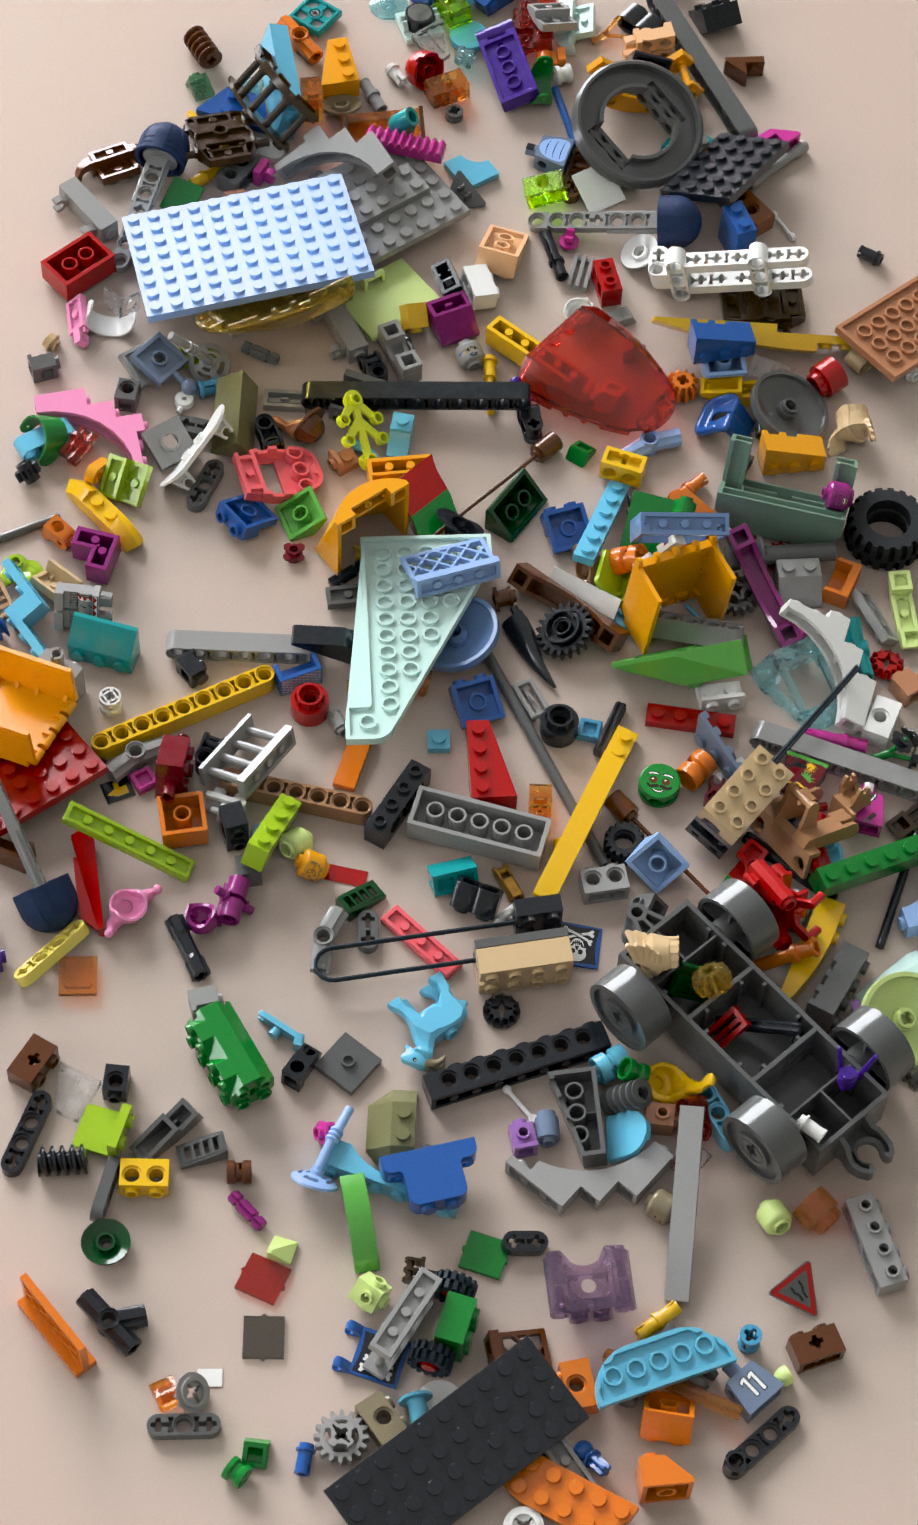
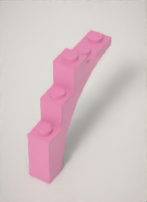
(96, 417)

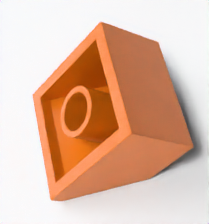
(667, 1418)
(661, 1479)

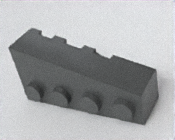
(836, 986)
(580, 1106)

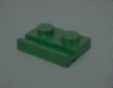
(681, 983)

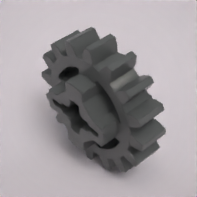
(738, 597)

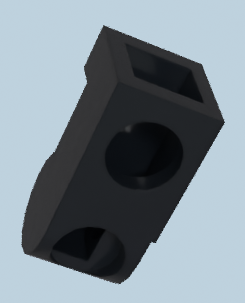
(300, 1067)

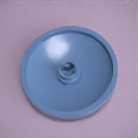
(471, 639)

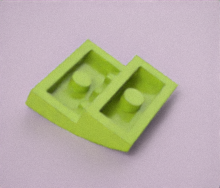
(125, 480)

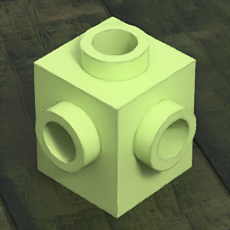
(371, 1292)

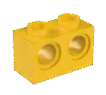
(623, 466)
(145, 1171)

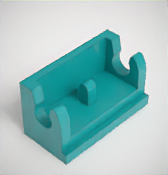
(445, 874)

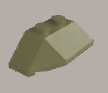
(391, 1124)

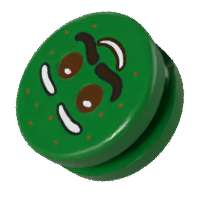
(659, 785)

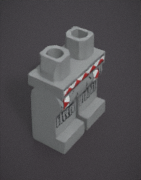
(81, 599)

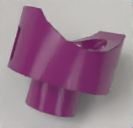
(201, 917)

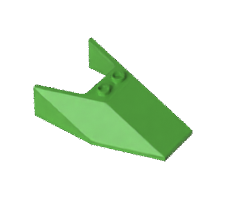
(692, 663)

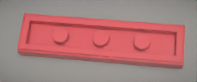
(426, 948)

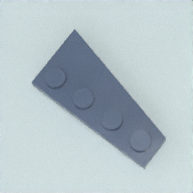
(710, 740)

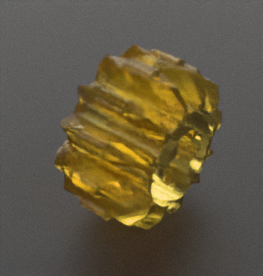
(711, 979)

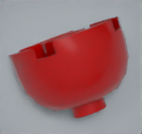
(421, 66)

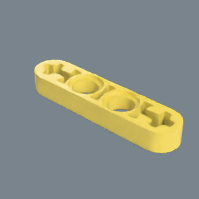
(51, 953)

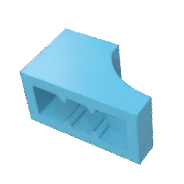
(400, 434)

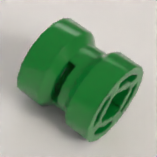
(631, 1070)

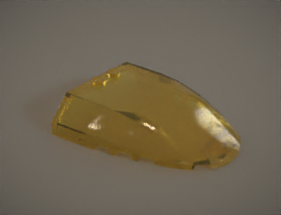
(279, 311)

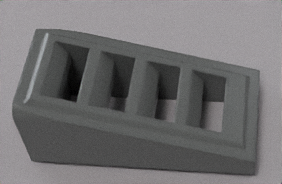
(208, 1140)

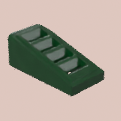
(343, 900)

